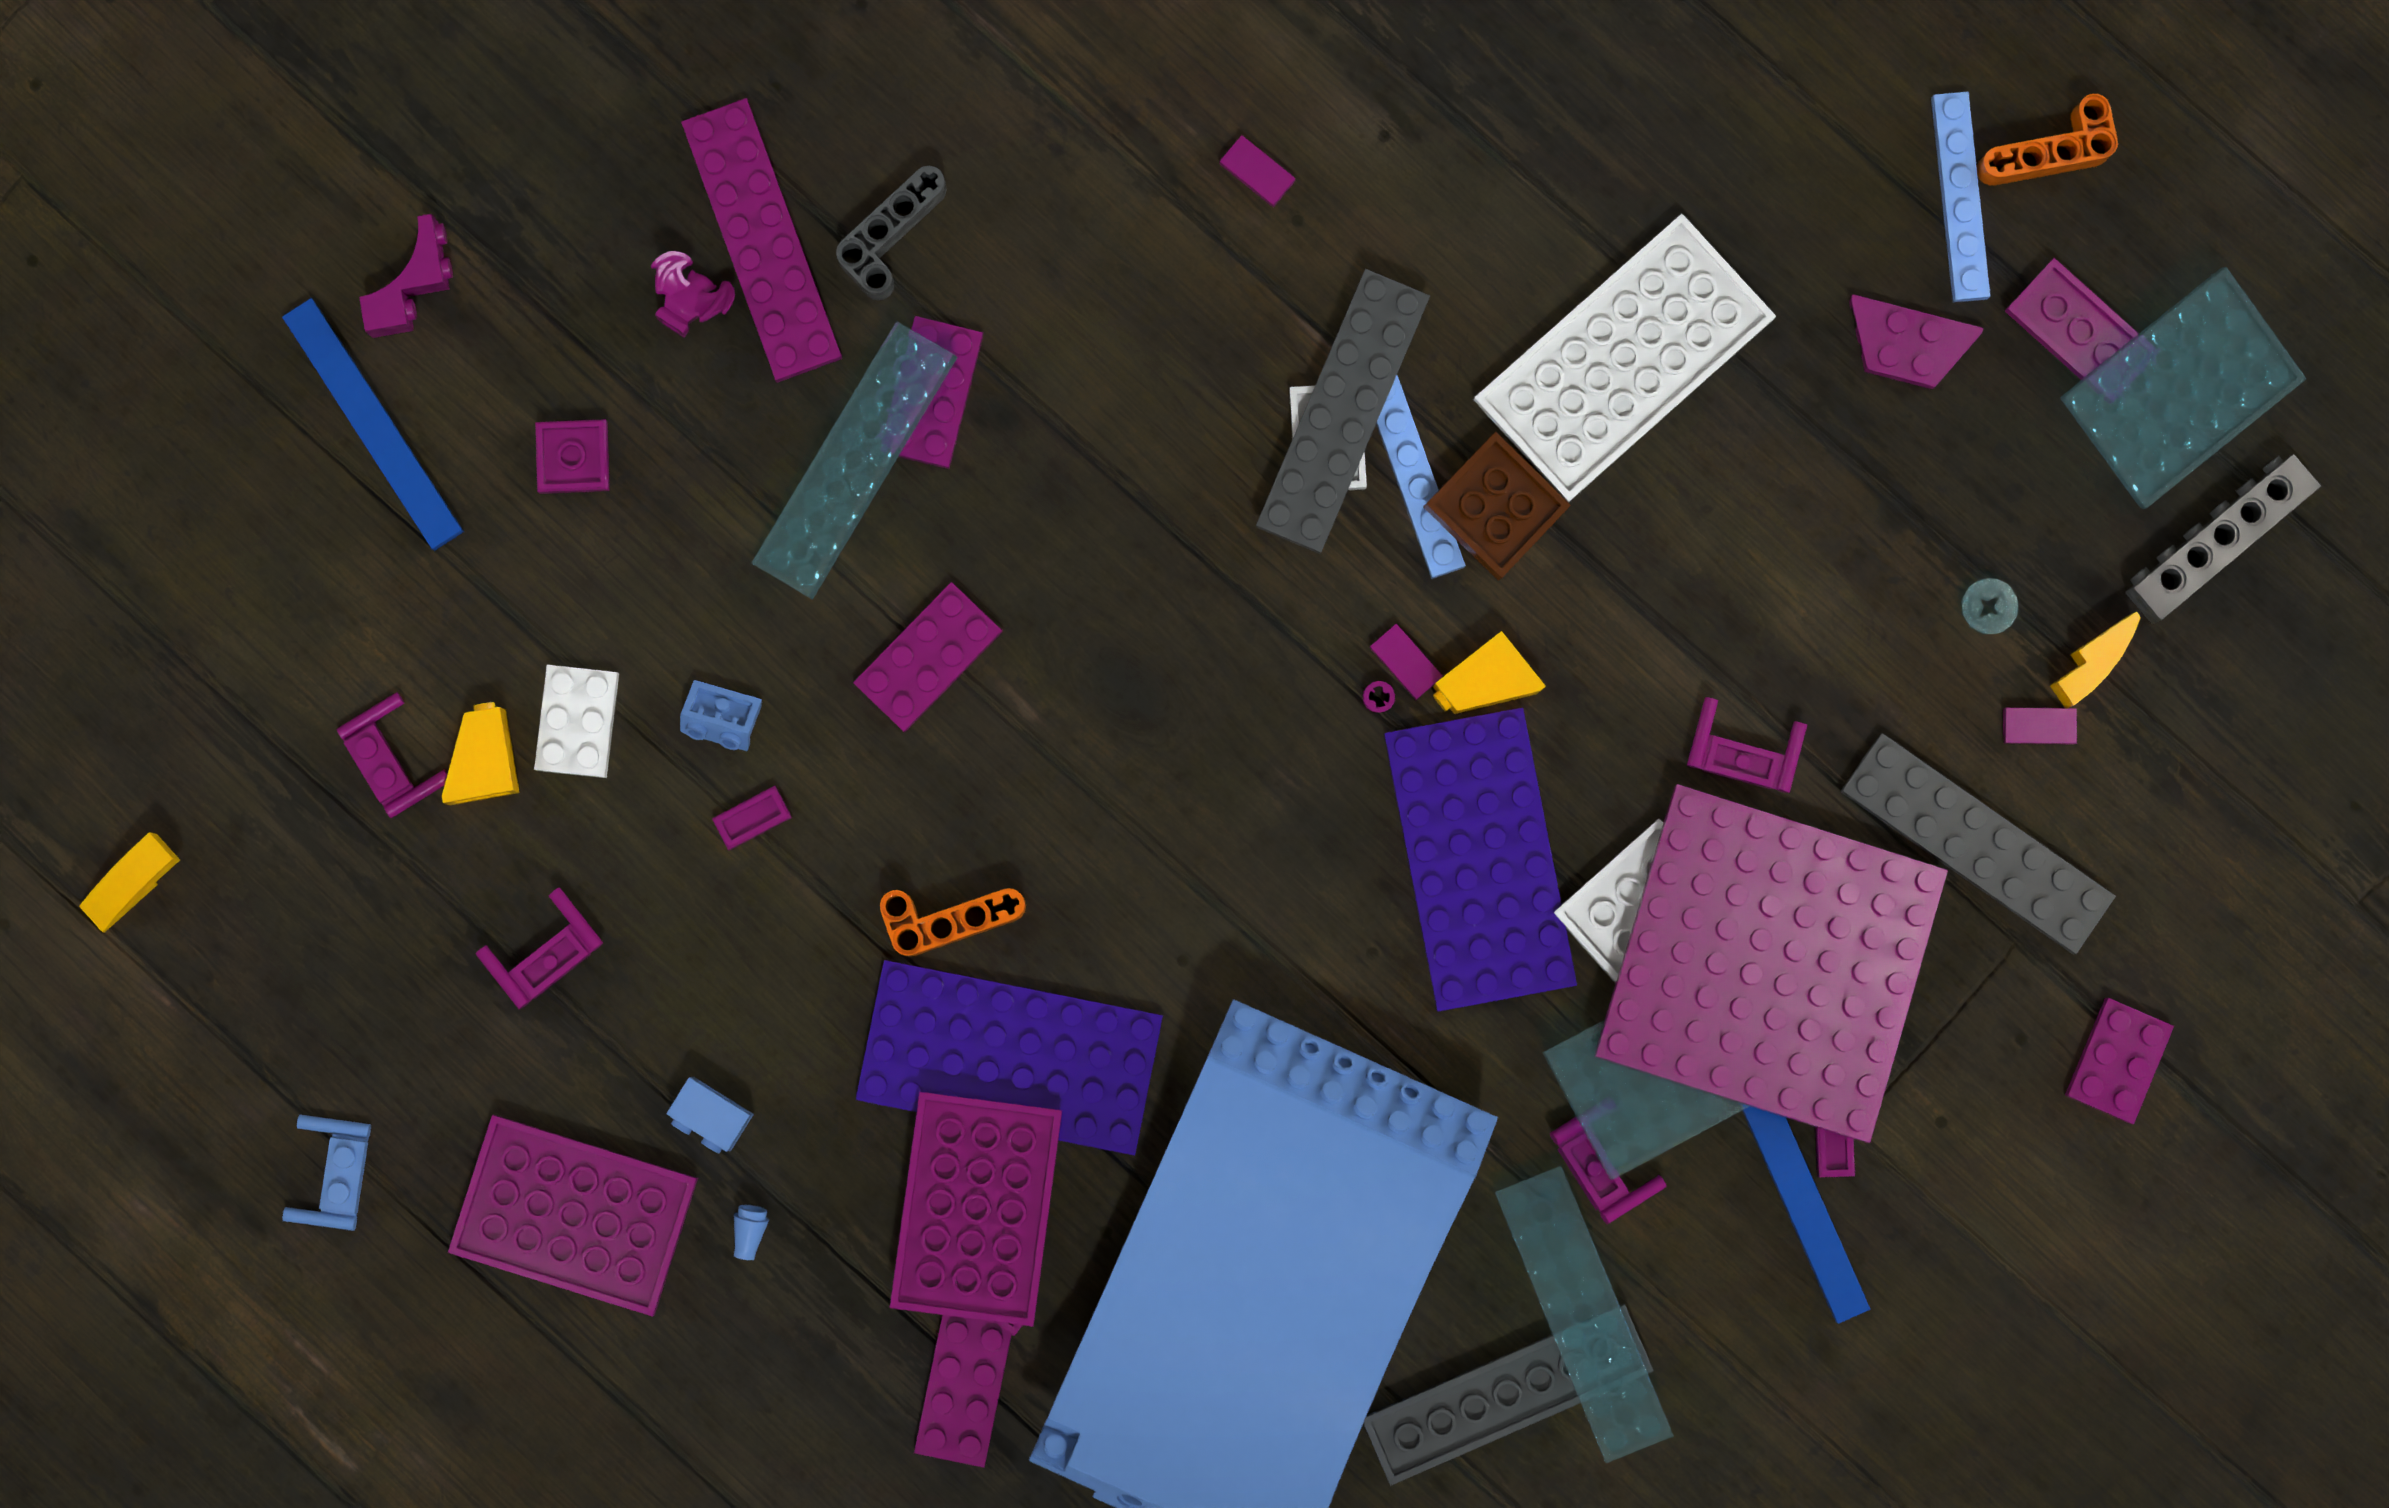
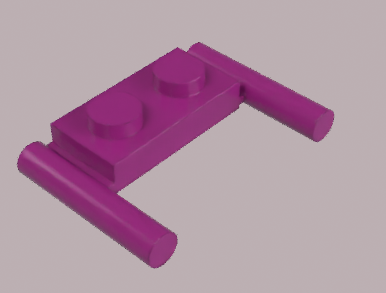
(1742, 760)
(380, 764)
(550, 960)
(1606, 1195)

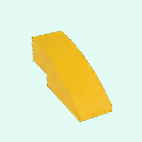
(2095, 661)
(129, 881)

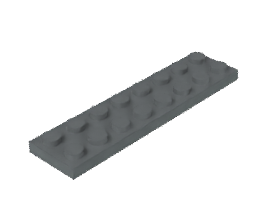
(1342, 411)
(1978, 844)
(1475, 1408)

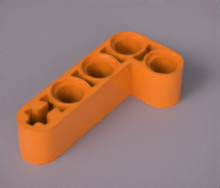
(2045, 149)
(956, 915)

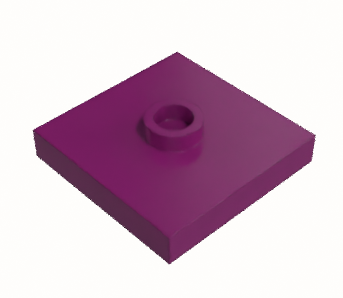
(572, 456)

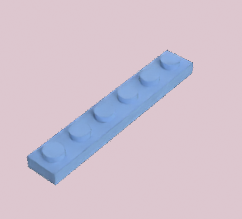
(1960, 197)
(1416, 483)

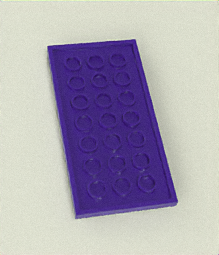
(1480, 859)
(1012, 1048)

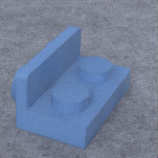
(719, 715)

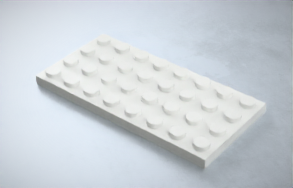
(1624, 358)

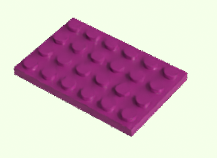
(976, 1209)
(573, 1215)

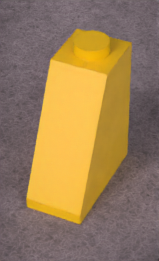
(1487, 678)
(481, 758)

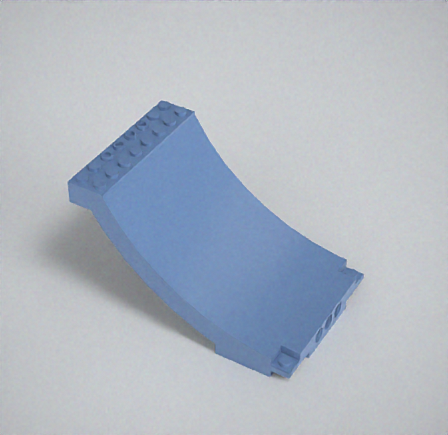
(1263, 1277)

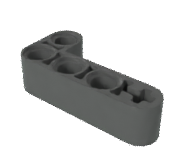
(897, 227)

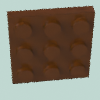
(1496, 506)

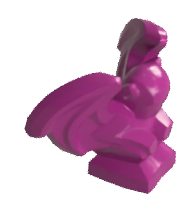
(687, 298)

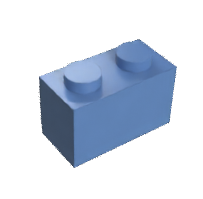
(709, 1115)

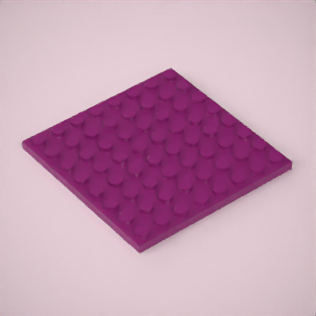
(1771, 963)

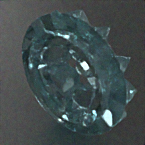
(2005, 606)

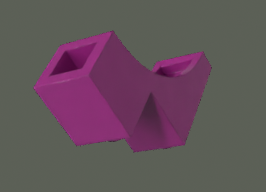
(428, 271)

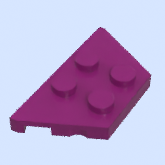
(1908, 342)

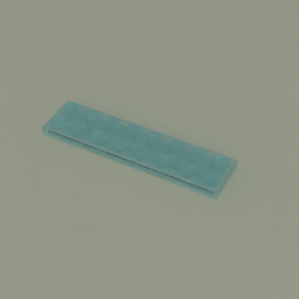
(854, 460)
(1583, 1314)

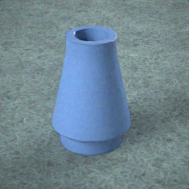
(748, 1230)

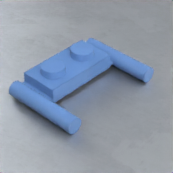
(342, 1174)

